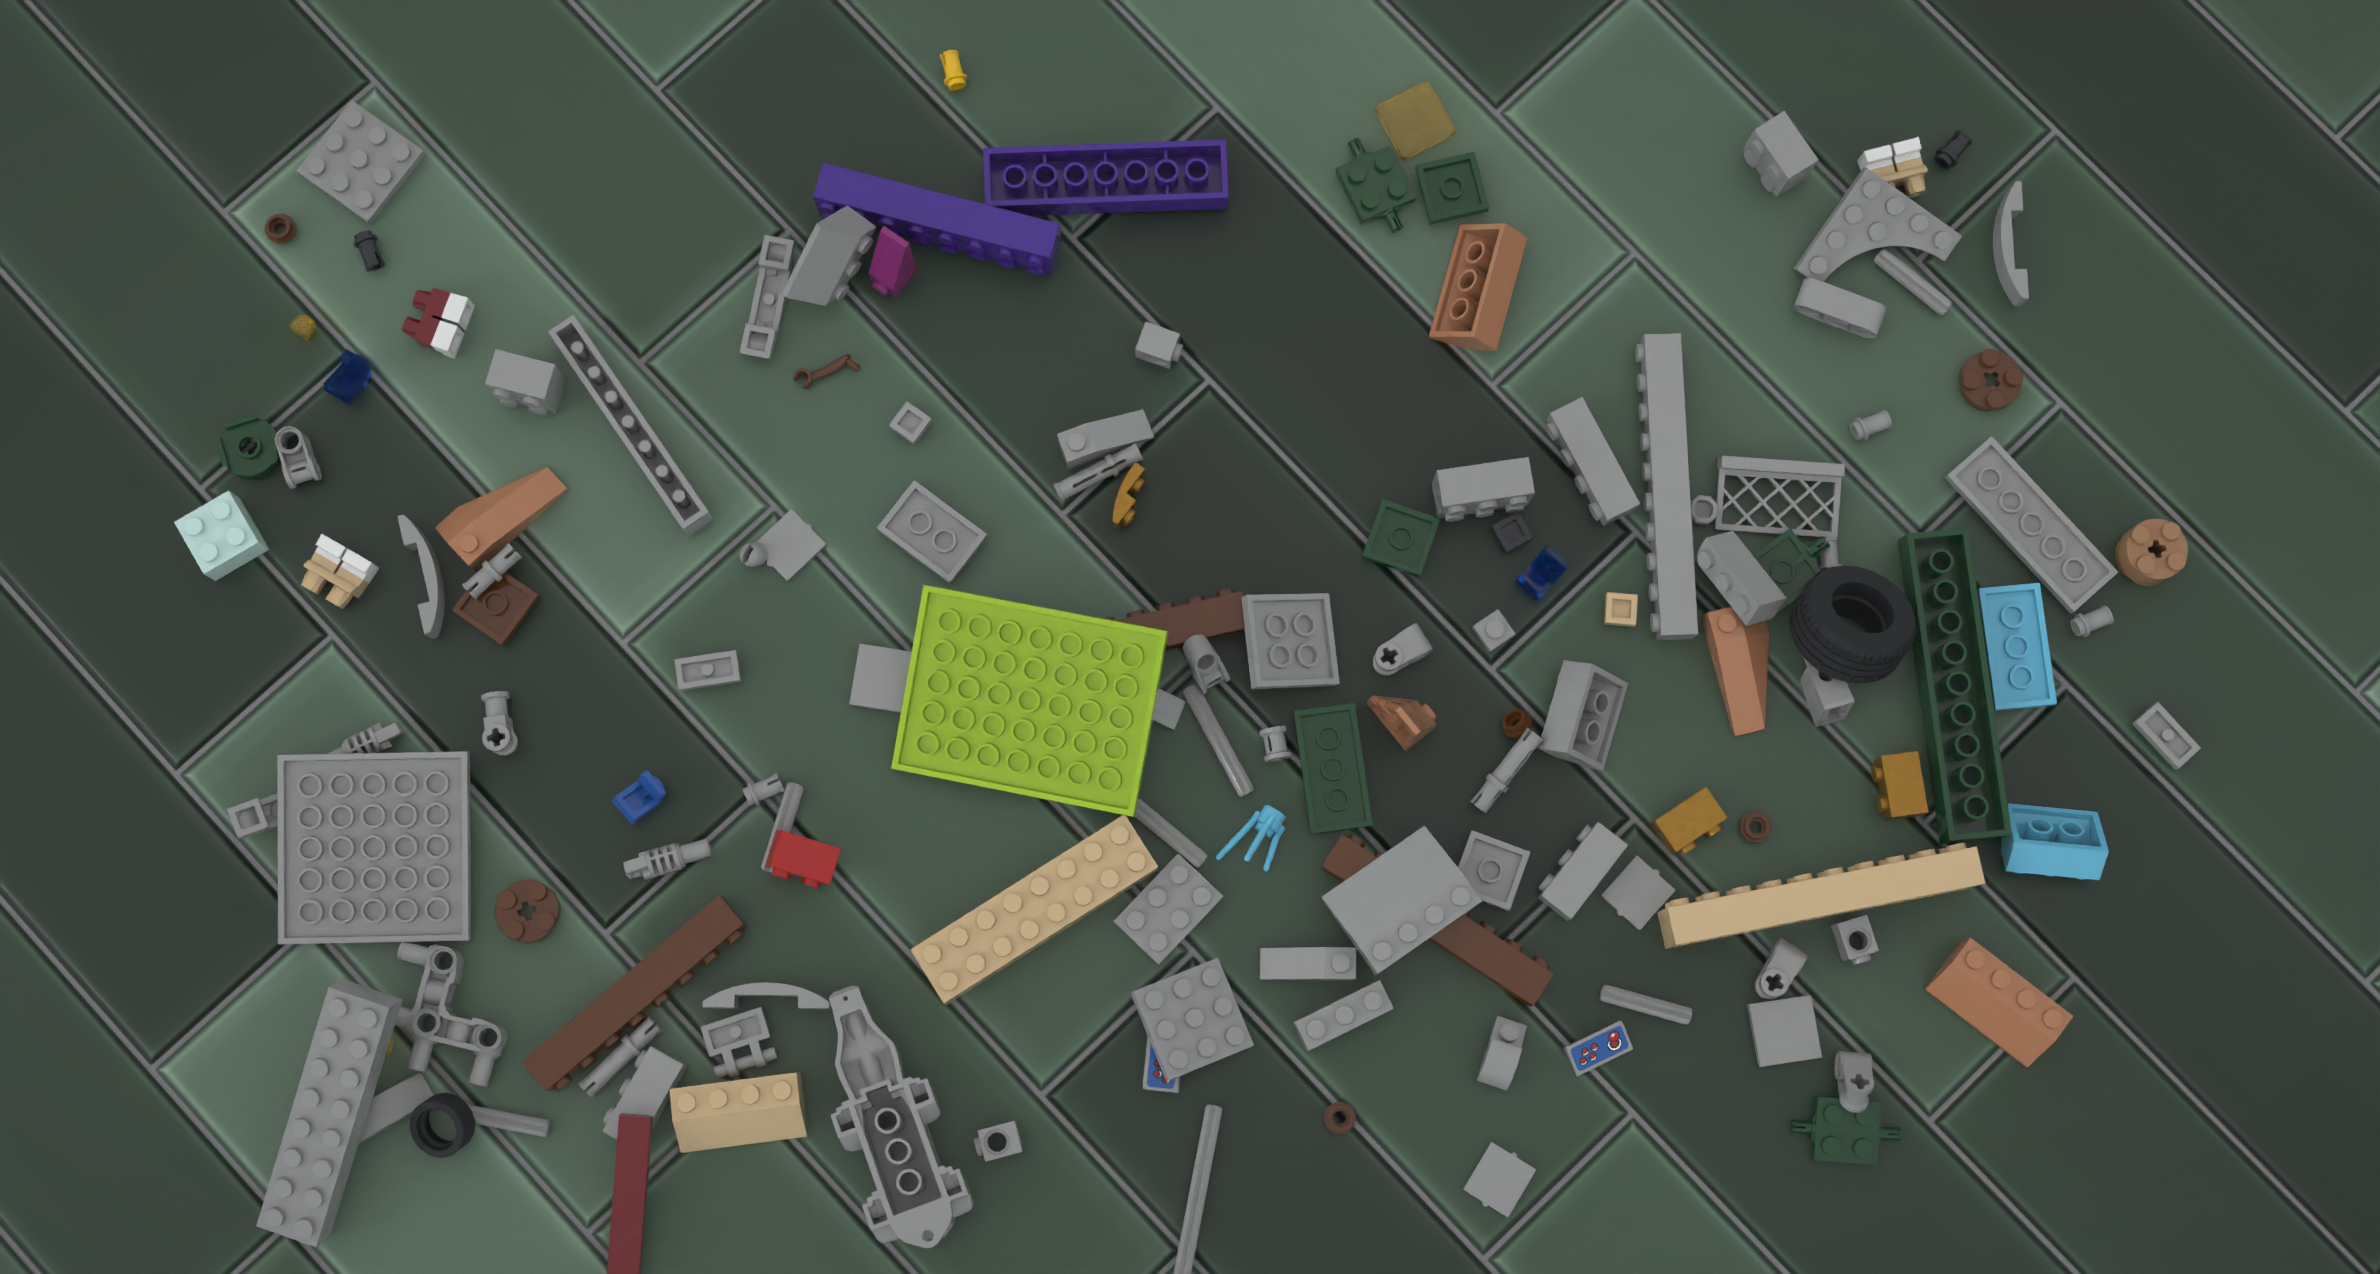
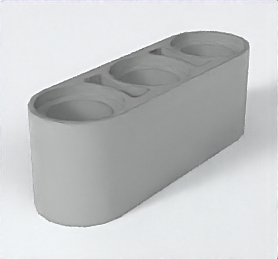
(1840, 308)

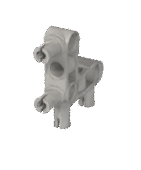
(435, 999)

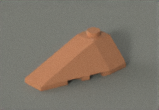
(490, 522)
(1740, 667)

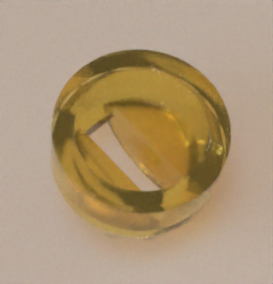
(303, 326)

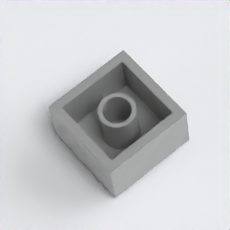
(1779, 154)
(525, 382)

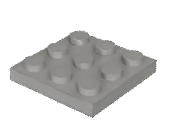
(361, 162)
(1290, 640)
(1192, 1019)

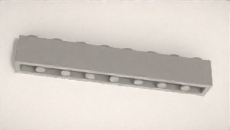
(631, 425)

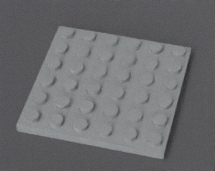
(374, 847)

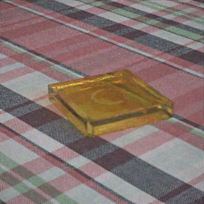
(1415, 120)

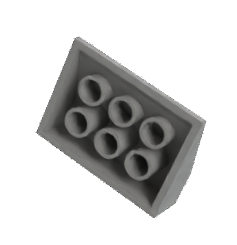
(1401, 899)

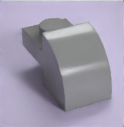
(1502, 1053)

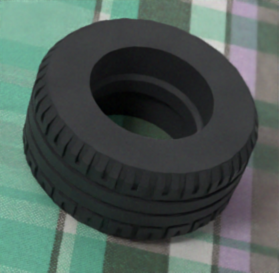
(1837, 647)

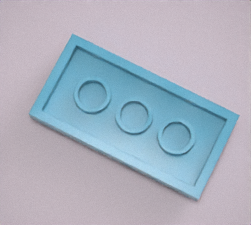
(2016, 646)

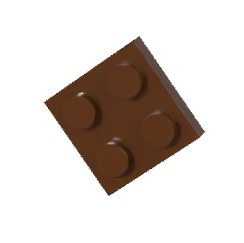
(498, 608)

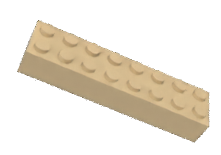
(1034, 909)

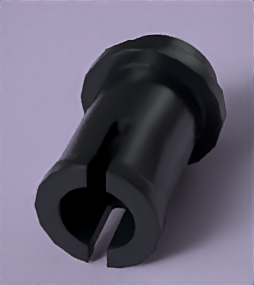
(1948, 155)
(369, 251)

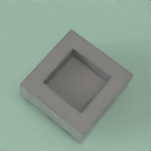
(910, 423)
(1493, 630)

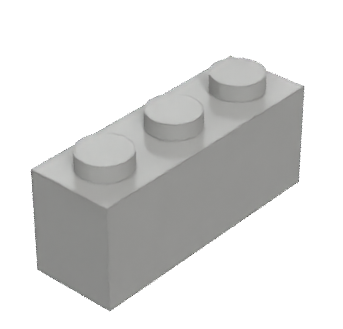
(1739, 578)
(1581, 870)
(1343, 1015)
(648, 1089)

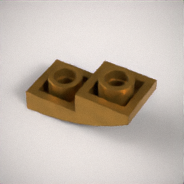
(1125, 504)

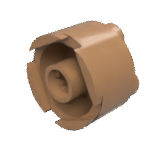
(2168, 554)

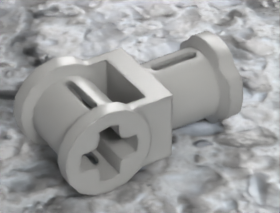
(498, 723)

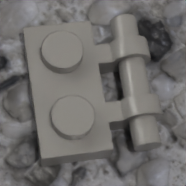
(737, 1032)

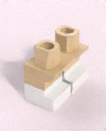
(1898, 165)
(340, 567)

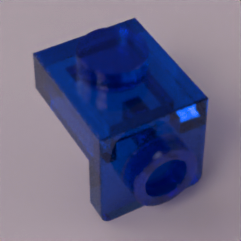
(349, 377)
(1542, 573)

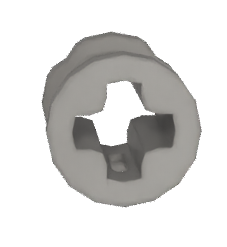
(1275, 743)

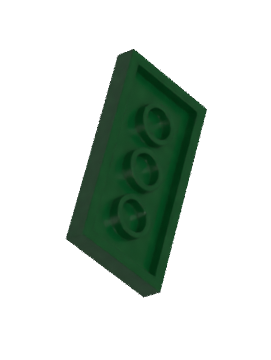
(1332, 768)

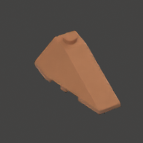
(1403, 718)

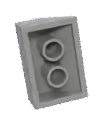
(830, 258)
(1583, 714)

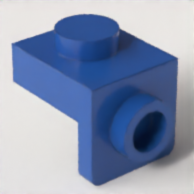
(640, 797)

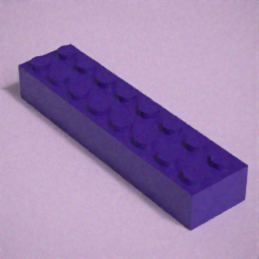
(1107, 177)
(942, 219)

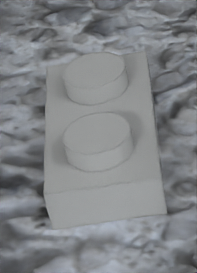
(707, 670)
(2166, 735)

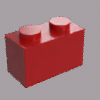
(802, 858)

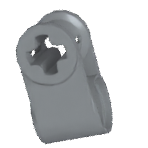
(297, 463)
(1406, 649)
(1204, 662)
(1782, 965)
(1854, 1079)

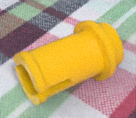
(953, 71)

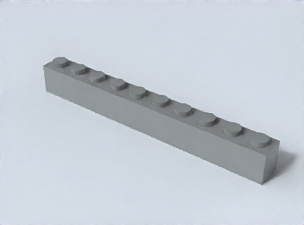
(1668, 487)

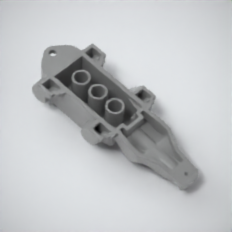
(890, 1123)

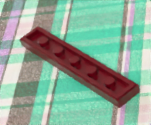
(629, 1194)

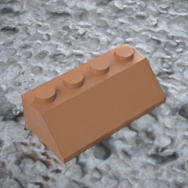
(1478, 286)
(1998, 1002)

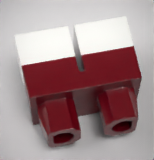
(441, 322)

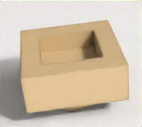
(1620, 609)

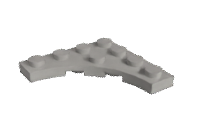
(1870, 218)

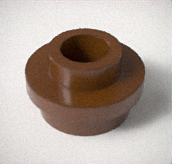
(274, 223)
(1516, 723)
(1764, 823)
(1349, 1114)

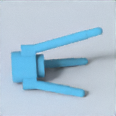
(1268, 822)

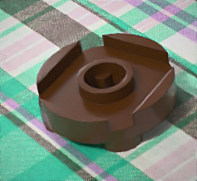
(2007, 377)
(512, 901)

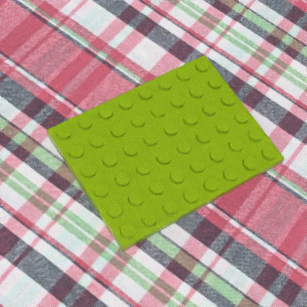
(1029, 700)

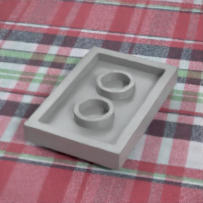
(932, 532)
(1168, 909)

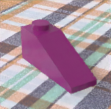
(891, 264)

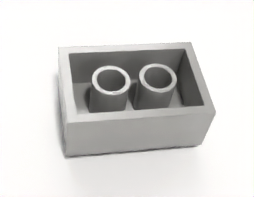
(1483, 489)

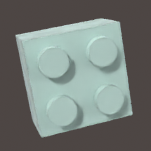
(221, 535)

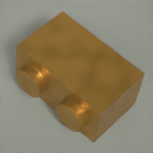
(1899, 785)
(1689, 821)

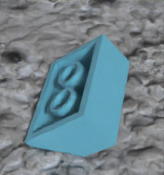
(2054, 842)

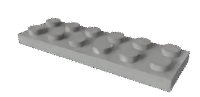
(2031, 525)

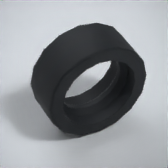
(426, 1137)

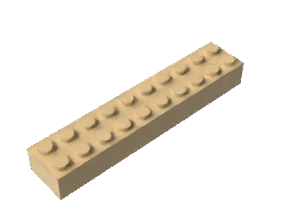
(1821, 897)

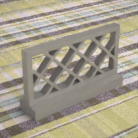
(1785, 470)

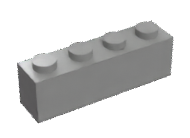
(1592, 462)

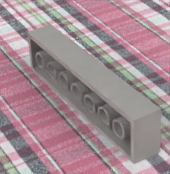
(329, 1112)

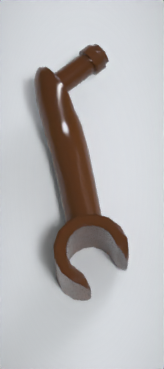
(825, 371)

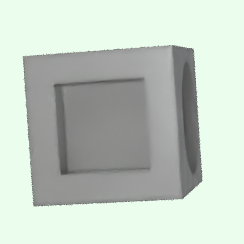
(1158, 345)
(1861, 927)
(1012, 1136)

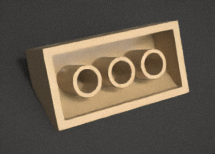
(739, 1112)

